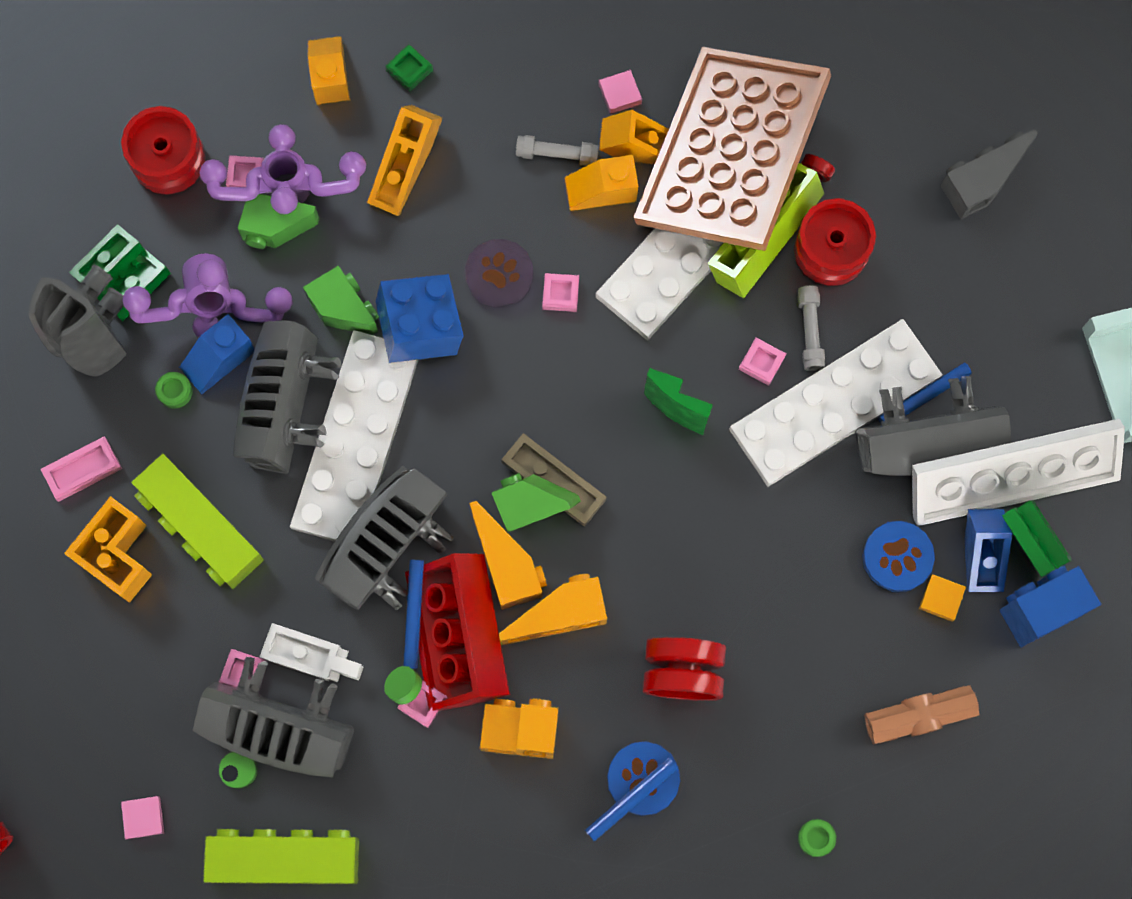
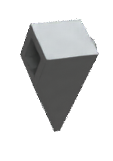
(979, 181)

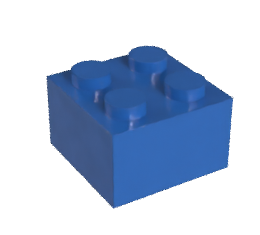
(419, 318)
(1042, 609)

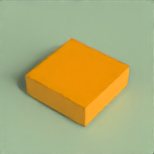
(942, 598)

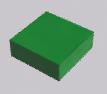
(409, 68)

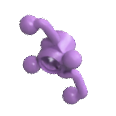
(283, 161)
(207, 296)

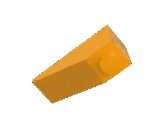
(404, 158)
(508, 563)
(564, 610)

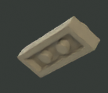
(530, 458)

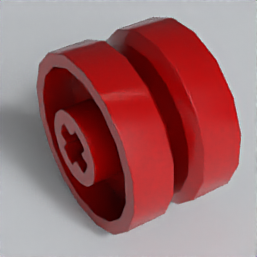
(163, 149)
(834, 242)
(684, 668)

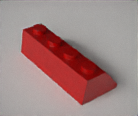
(460, 633)

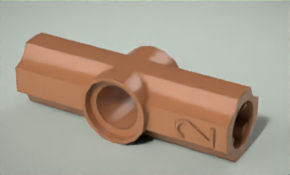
(921, 714)

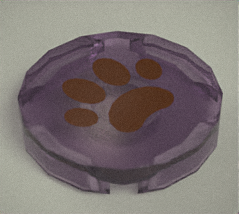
(499, 272)

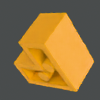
(103, 549)
(520, 730)

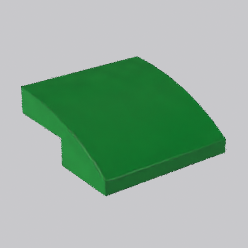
(125, 262)
(664, 393)
(1037, 538)

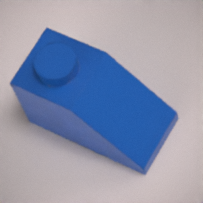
(216, 354)
(986, 550)

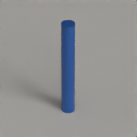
(932, 390)
(413, 613)
(631, 799)

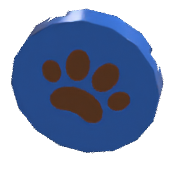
(898, 556)
(635, 764)

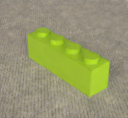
(741, 267)
(197, 521)
(281, 859)

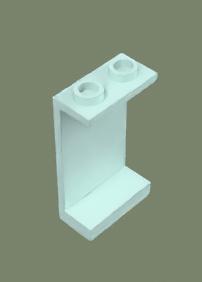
(1111, 350)

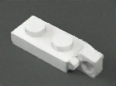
(308, 655)

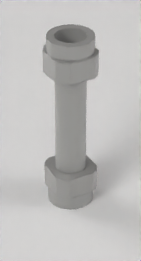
(528, 147)
(809, 300)

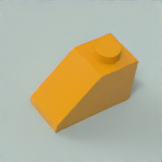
(328, 70)
(632, 135)
(603, 183)

